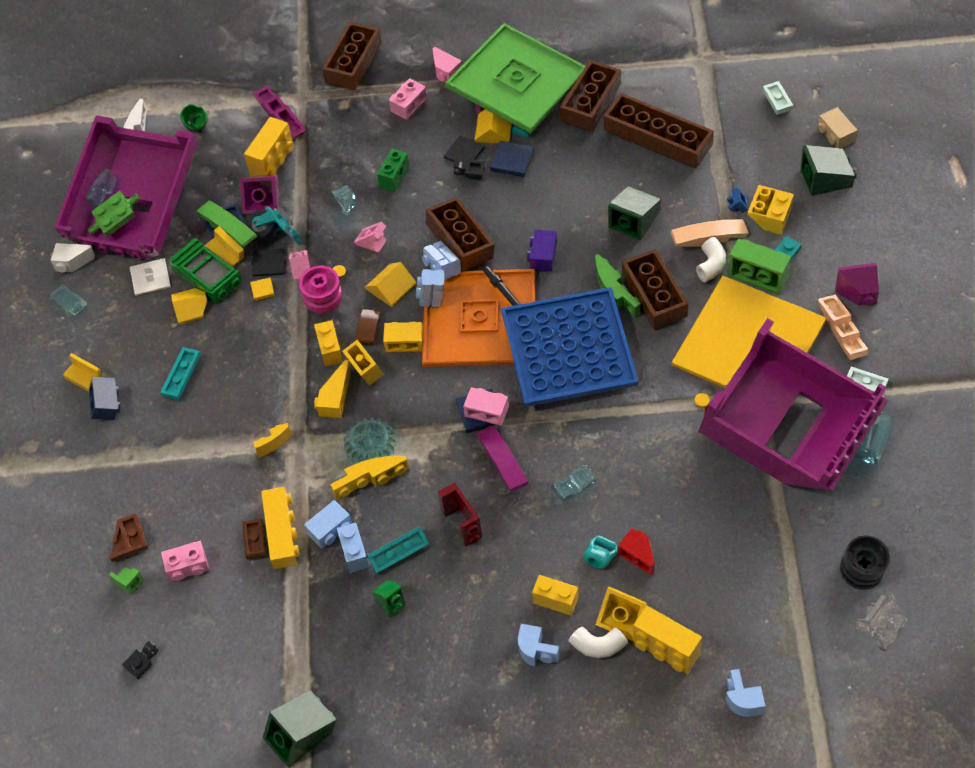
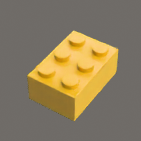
(269, 148)
(667, 640)

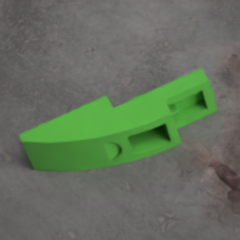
(612, 278)

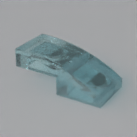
(102, 185)
(68, 300)
(576, 482)

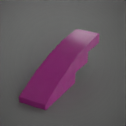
(277, 109)
(502, 458)

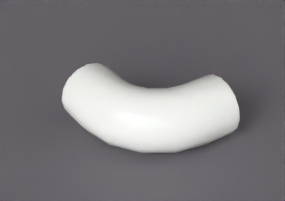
(715, 262)
(598, 646)

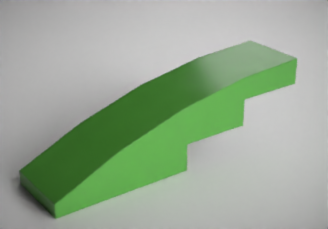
(231, 225)

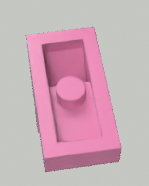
(372, 237)

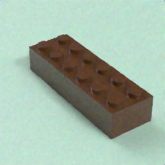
(658, 130)

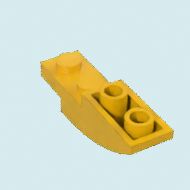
(374, 470)

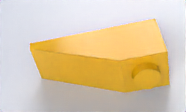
(333, 393)

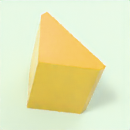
(492, 128)
(391, 284)
(620, 612)

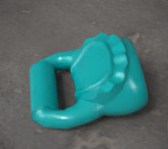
(599, 556)

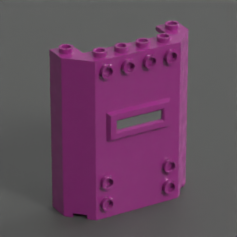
(143, 165)

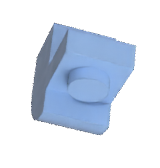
(531, 647)
(742, 701)

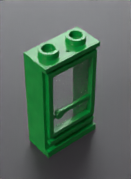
(205, 270)

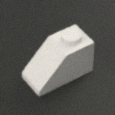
(71, 256)

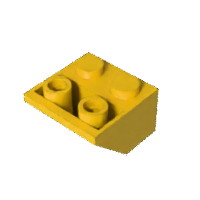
(771, 208)

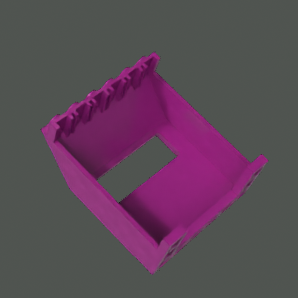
(762, 394)

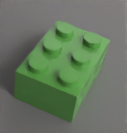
(759, 266)

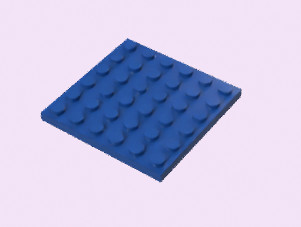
(569, 347)

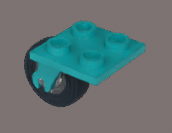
(267, 222)

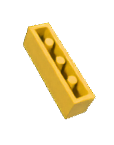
(279, 527)

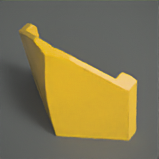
(189, 305)

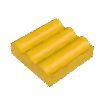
(262, 289)

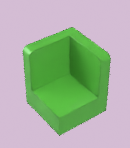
(127, 579)

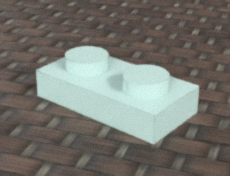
(777, 98)
(867, 379)

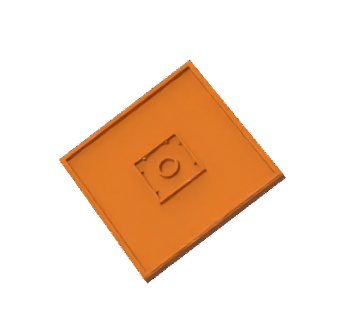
(470, 321)

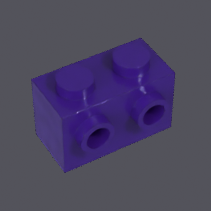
(543, 250)

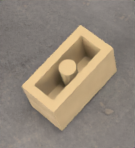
(837, 128)

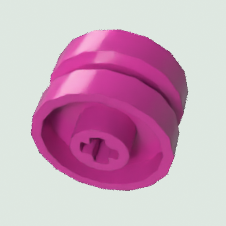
(320, 289)

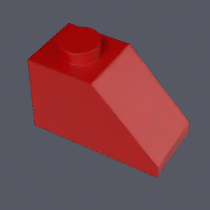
(637, 550)

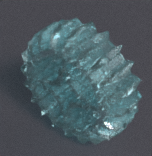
(357, 440)

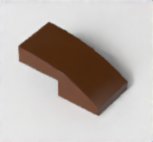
(368, 326)

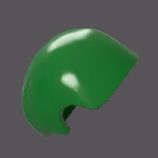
(194, 117)

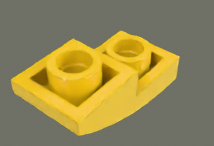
(278, 437)

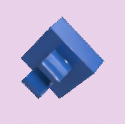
(739, 201)

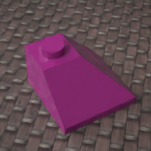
(259, 193)
(858, 283)

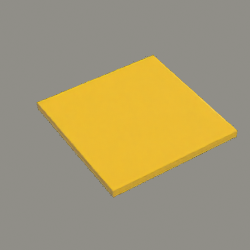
(730, 325)

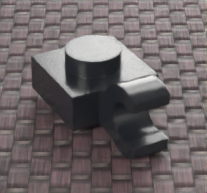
(472, 168)
(139, 662)

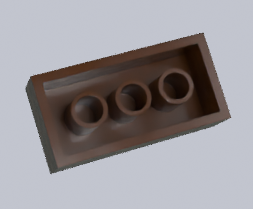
(352, 55)
(590, 95)
(460, 233)
(655, 289)

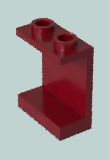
(453, 499)

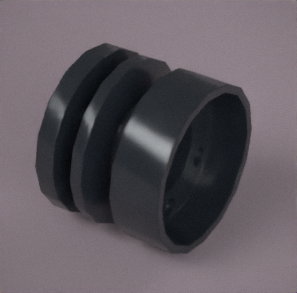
(864, 562)

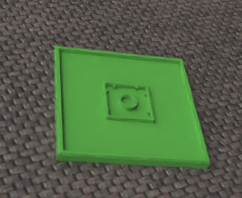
(516, 77)

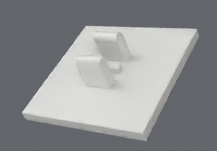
(150, 277)

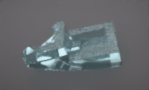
(344, 198)

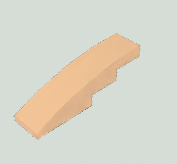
(697, 234)
(842, 327)

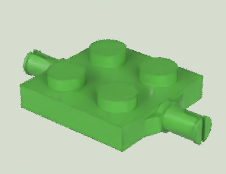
(113, 213)

